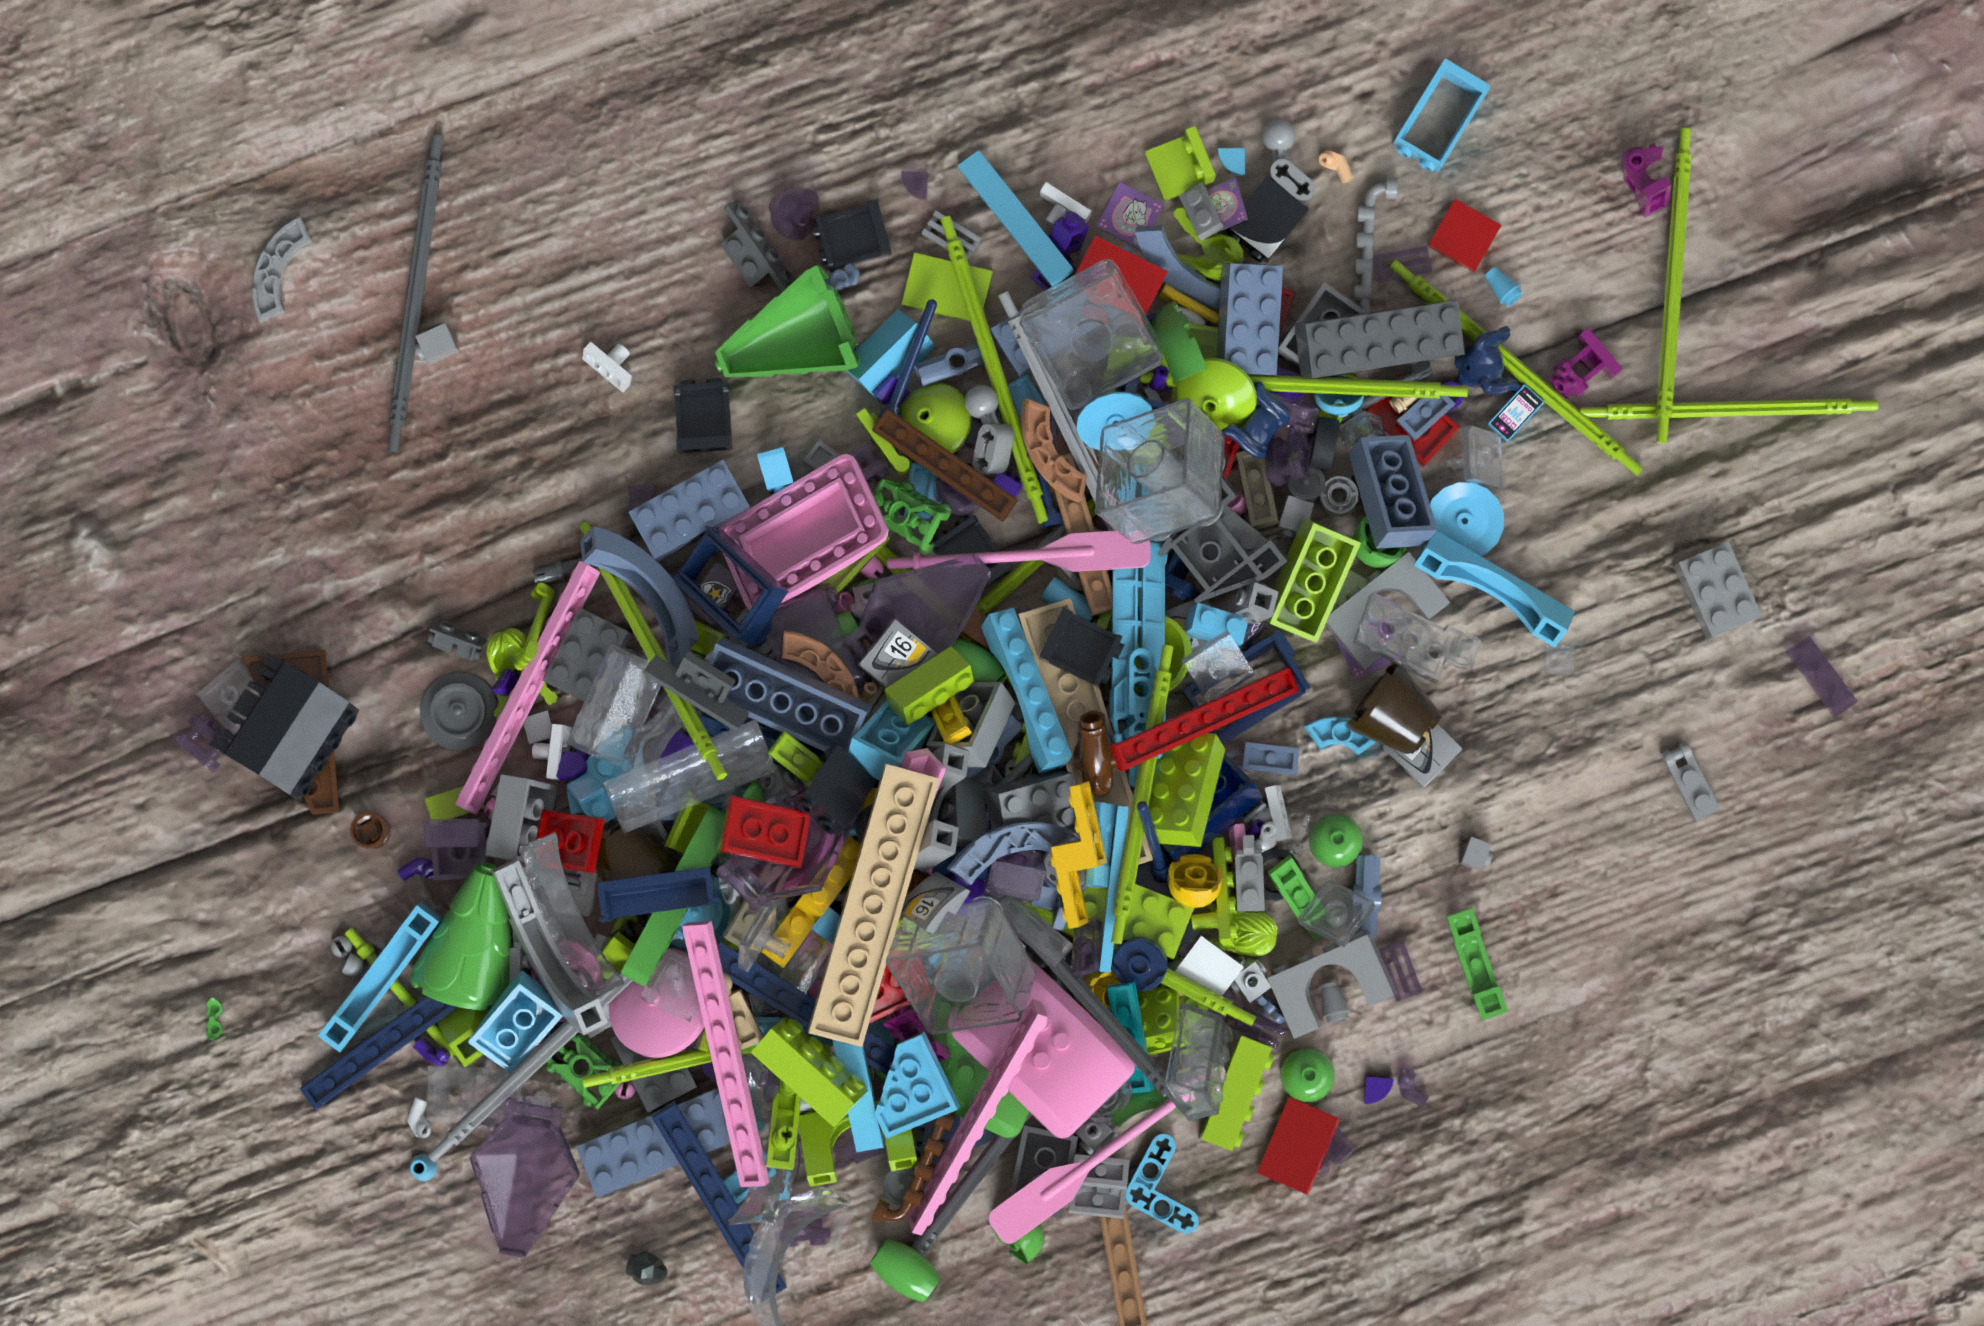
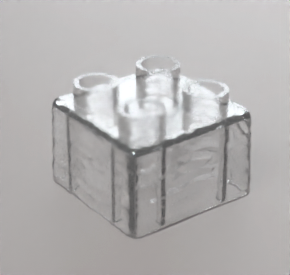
(1091, 333)
(1160, 472)
(965, 972)

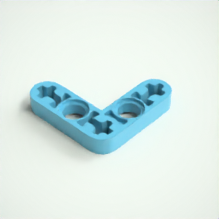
(1149, 1185)

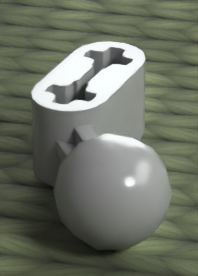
(1278, 137)
(994, 438)

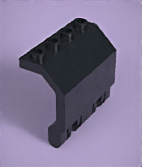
(286, 728)

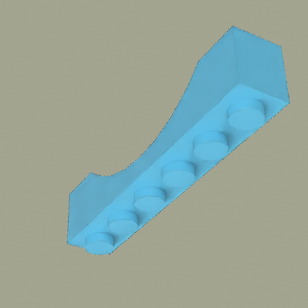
(1538, 611)
(1043, 728)
(380, 976)

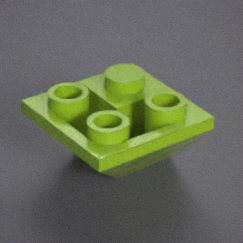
(458, 1029)

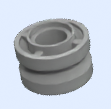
(1345, 485)

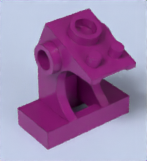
(1649, 193)
(1595, 359)
(907, 1024)

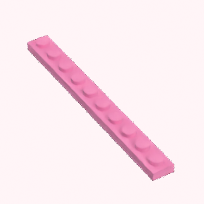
(526, 690)
(725, 1053)
(978, 1114)

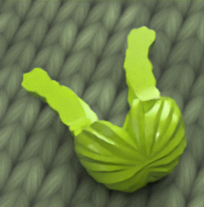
(1217, 249)
(501, 655)
(1256, 933)

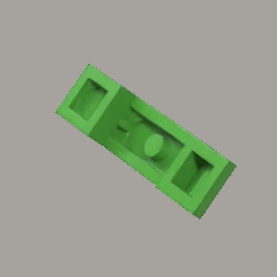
(1293, 888)
(1476, 964)

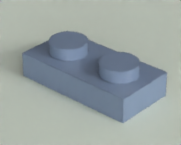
(1424, 415)
(1270, 758)

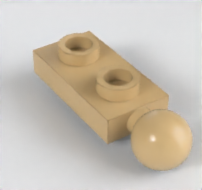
(745, 1023)

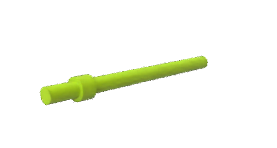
(366, 952)

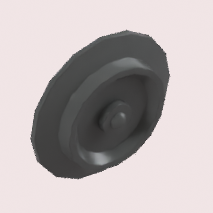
(458, 711)

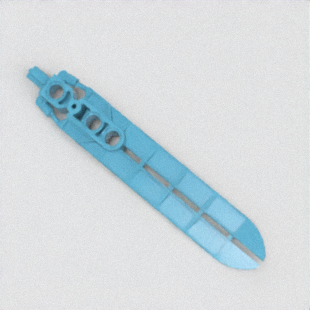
(1123, 700)

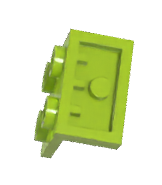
(1180, 164)
(1159, 1016)

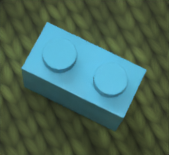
(1208, 622)

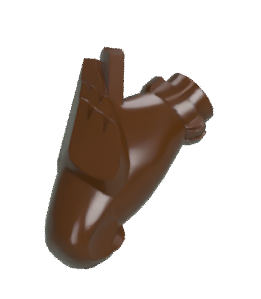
(1093, 753)

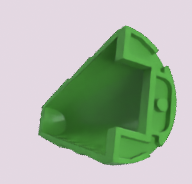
(794, 334)
(469, 948)

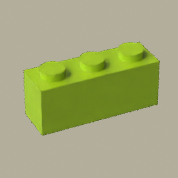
(929, 685)

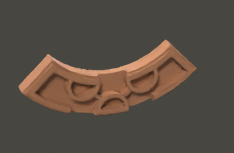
(1038, 441)
(819, 659)

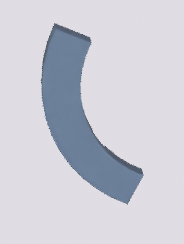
(1183, 278)
(1004, 841)

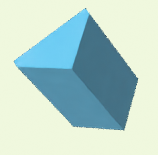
(887, 350)

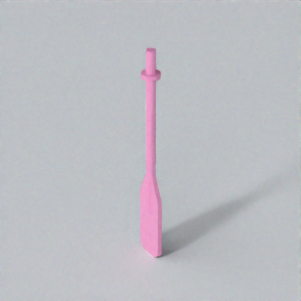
(1073, 552)
(1059, 1185)

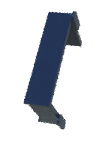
(757, 621)
(1285, 652)
(656, 893)

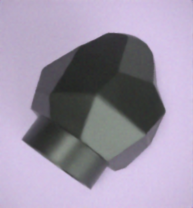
(646, 1268)

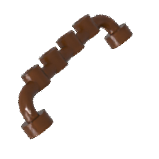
(923, 1172)

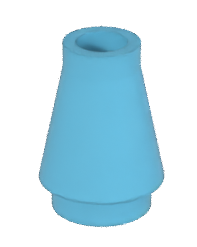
(1504, 287)
(429, 1167)

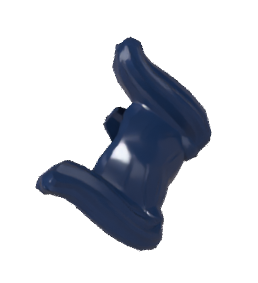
(1486, 364)
(1262, 425)

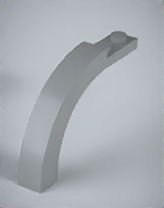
(559, 981)

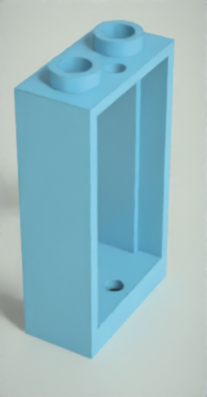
(1463, 80)

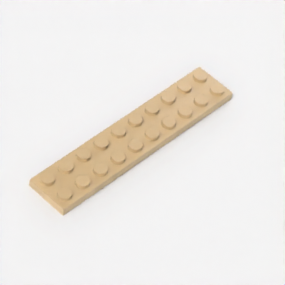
(1071, 700)
(873, 905)

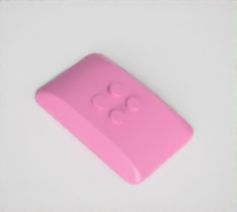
(808, 529)
(1068, 1069)

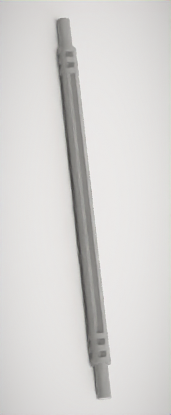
(1054, 400)
(516, 1079)

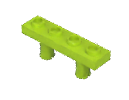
(1226, 904)
(783, 1129)

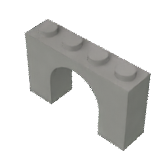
(1399, 578)
(941, 838)
(1293, 983)

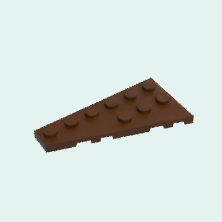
(324, 791)

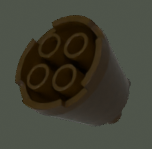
(1395, 712)
(631, 855)

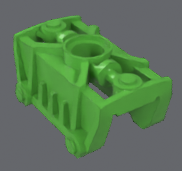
(915, 502)
(597, 1060)

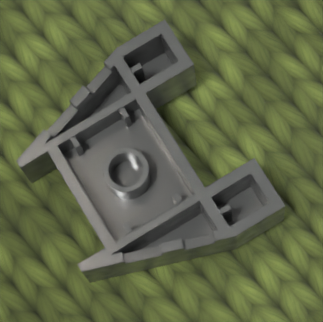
(1219, 557)

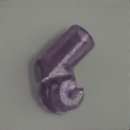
(1408, 1088)

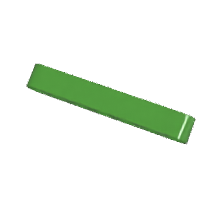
(664, 925)

